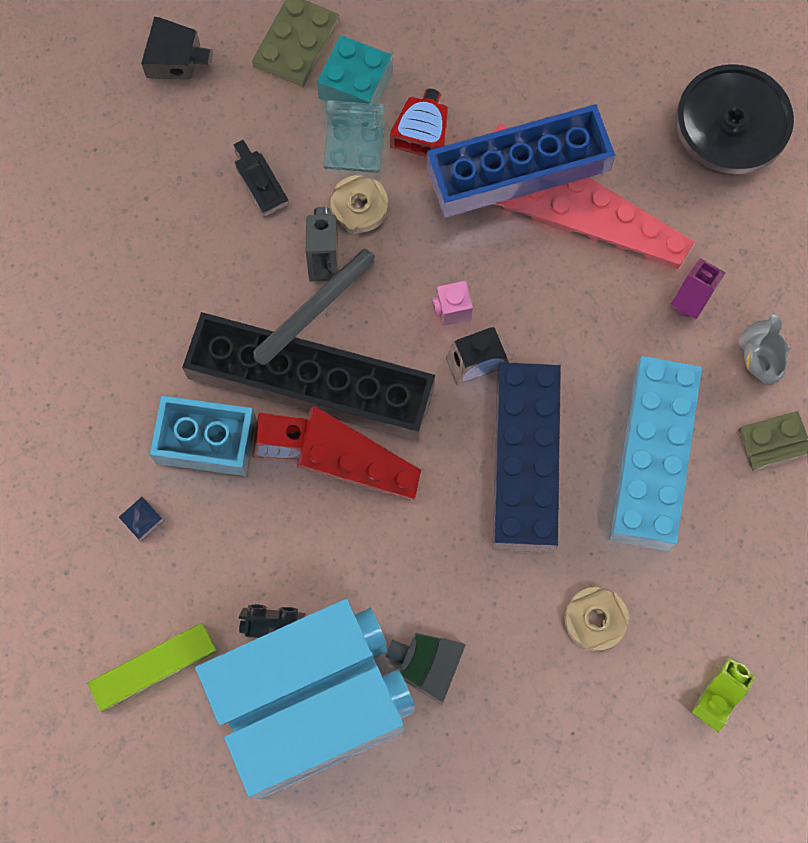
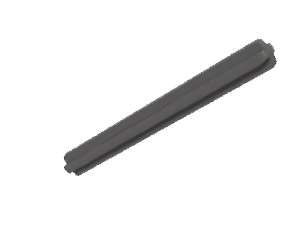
(313, 307)

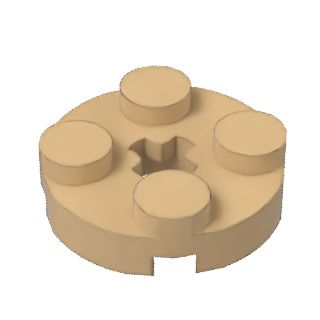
(364, 219)
(605, 603)

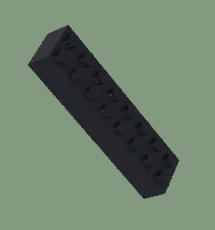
(311, 375)

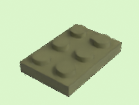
(296, 41)

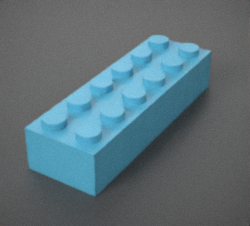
(656, 454)

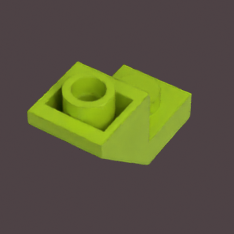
(723, 694)

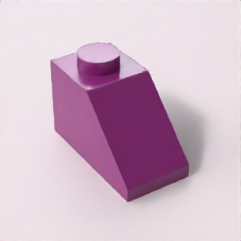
(697, 289)

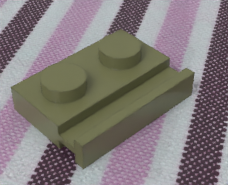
(775, 440)

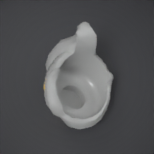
(765, 349)

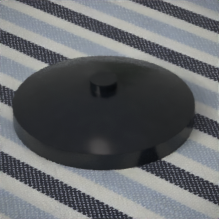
(734, 119)

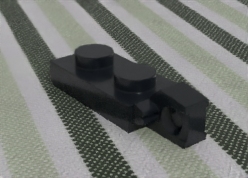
(259, 180)

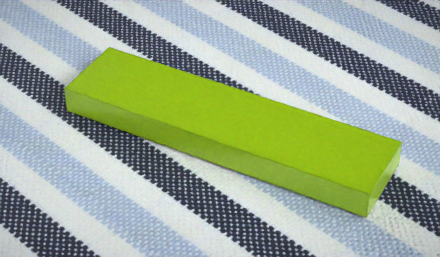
(151, 667)

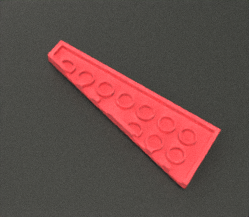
(603, 216)

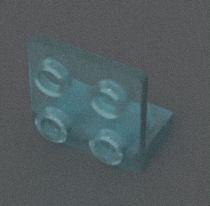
(354, 136)

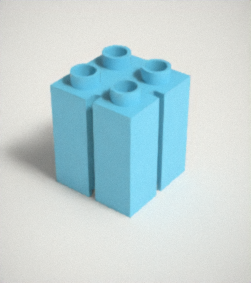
(305, 698)

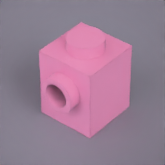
(453, 303)

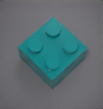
(354, 73)

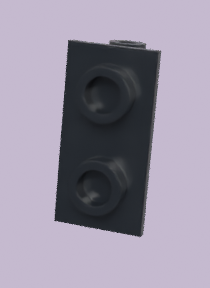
(260, 619)

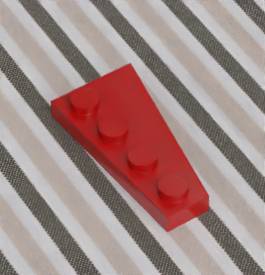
(349, 456)

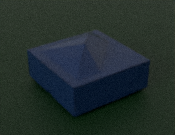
(141, 518)

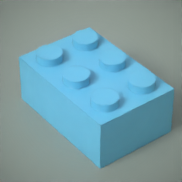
(203, 435)

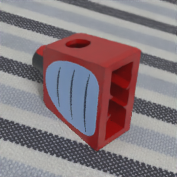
(420, 124)
(272, 436)

